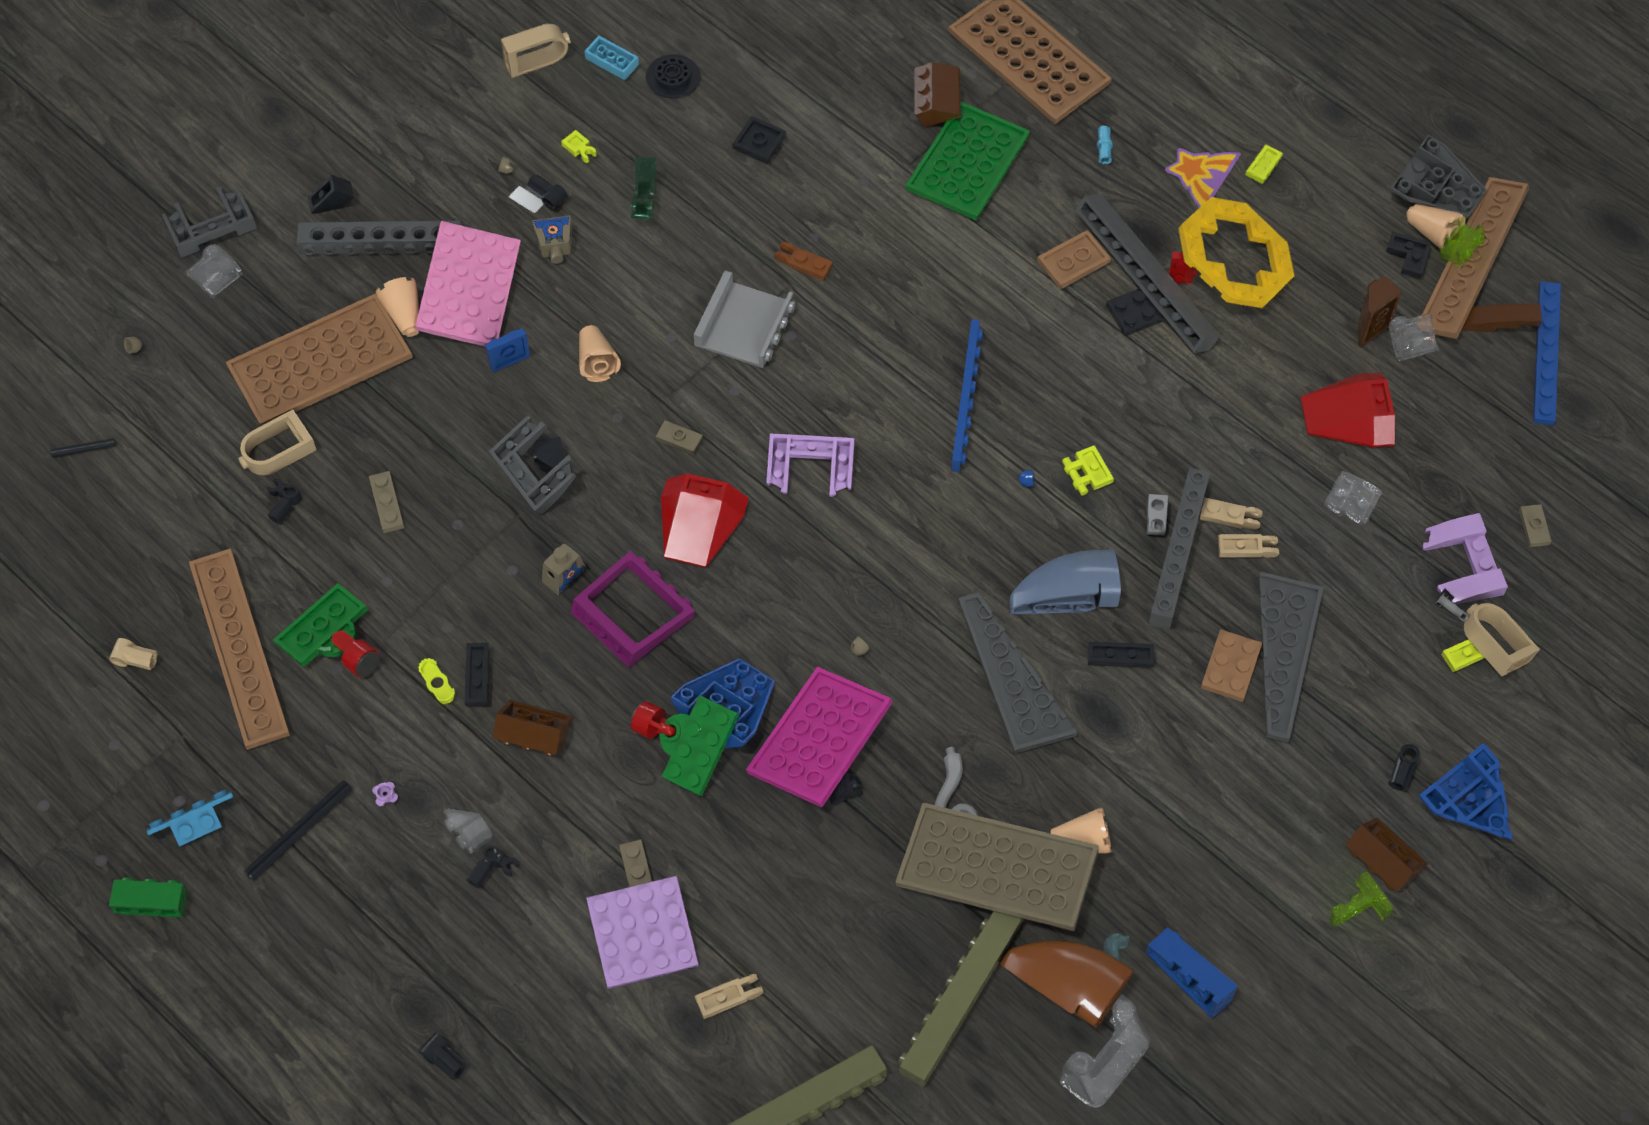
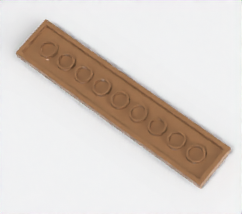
(1461, 284)
(239, 649)

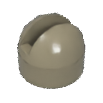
(506, 165)
(132, 344)
(859, 647)

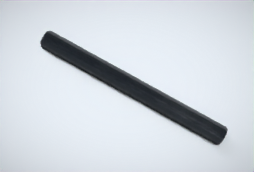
(297, 830)

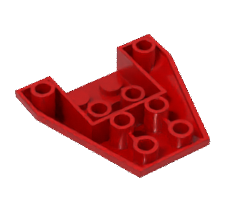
(1352, 411)
(699, 517)

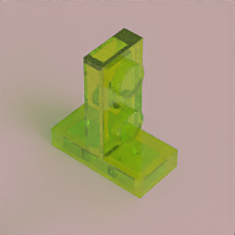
(1369, 896)

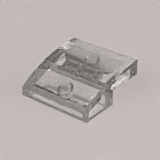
(1353, 497)

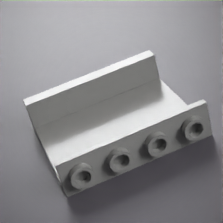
(743, 322)

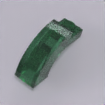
(645, 188)

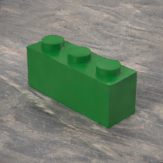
(148, 898)

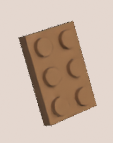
(1073, 259)
(1231, 665)

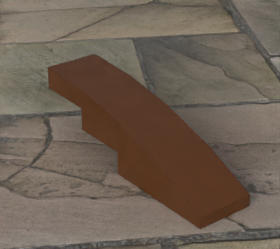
(1502, 316)

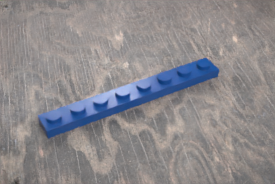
(1547, 354)
(966, 402)

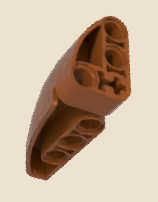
(1071, 976)

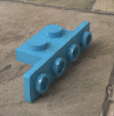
(194, 822)

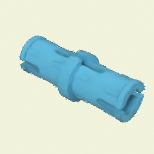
(1104, 145)

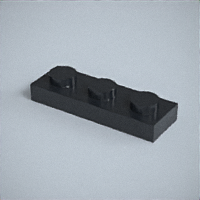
(1120, 654)
(477, 674)

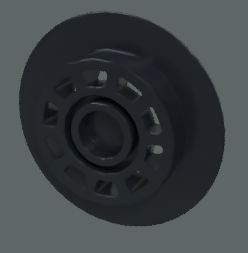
(668, 73)

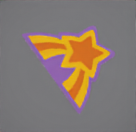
(1202, 172)

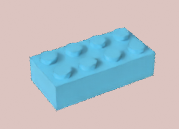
(611, 57)

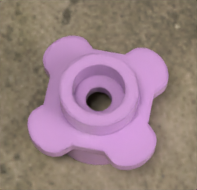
(382, 788)

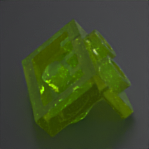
(1463, 244)

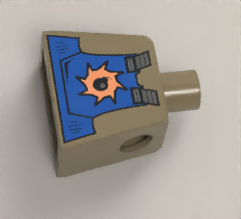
(554, 237)
(561, 568)

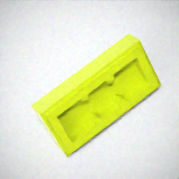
(1264, 164)

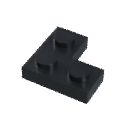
(1413, 249)

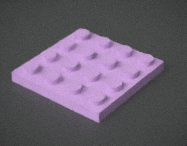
(642, 932)

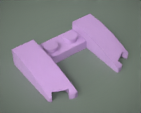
(837, 449)
(1470, 532)

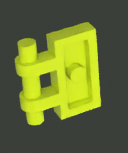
(1093, 467)

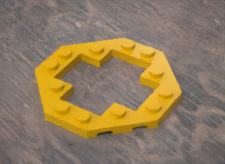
(1258, 231)

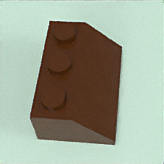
(936, 93)
(1377, 309)
(531, 727)
(1386, 854)

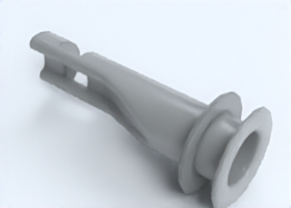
(1452, 607)

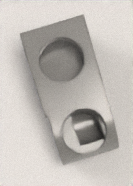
(1156, 514)

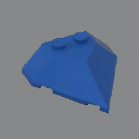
(1472, 794)

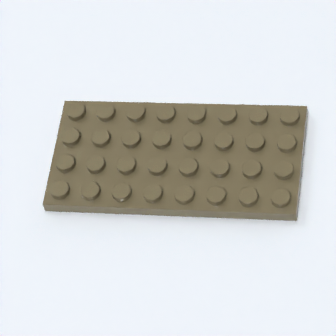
(998, 866)

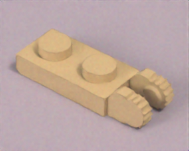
(1230, 514)
(1247, 545)
(727, 996)

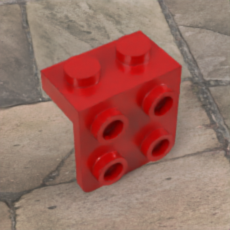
(1180, 270)

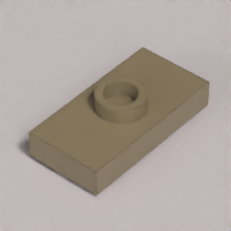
(679, 437)
(1535, 525)

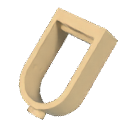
(537, 59)
(283, 459)
(1508, 629)

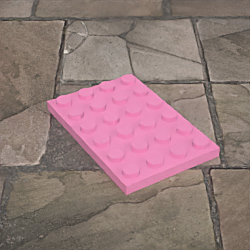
(467, 284)

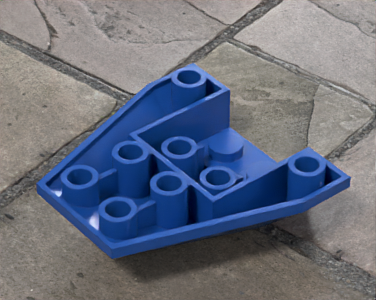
(734, 687)

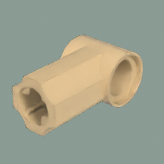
(127, 653)

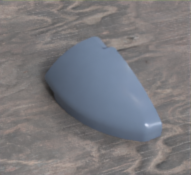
(1070, 584)

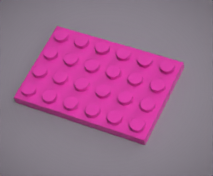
(819, 736)

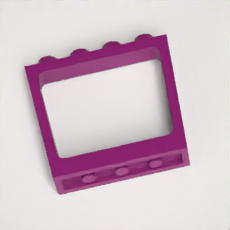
(608, 632)

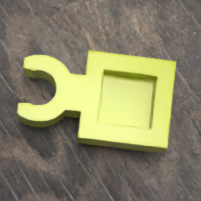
(578, 144)

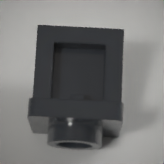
(848, 786)

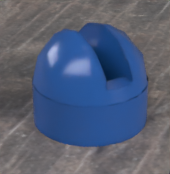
(1026, 478)

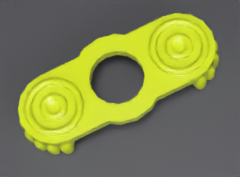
(430, 671)

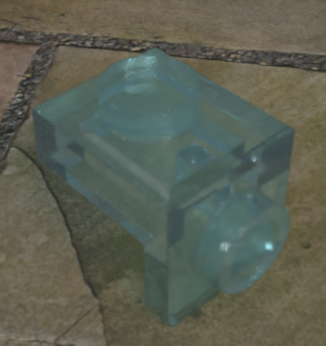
(1115, 942)

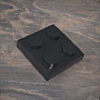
(759, 139)
(1133, 312)

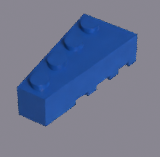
(1192, 972)

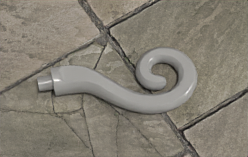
(954, 771)

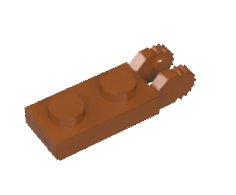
(803, 261)

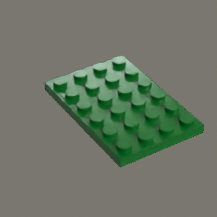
(967, 161)

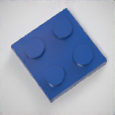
(507, 350)

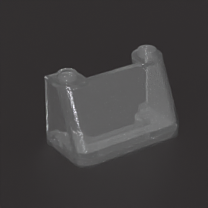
(1099, 1077)

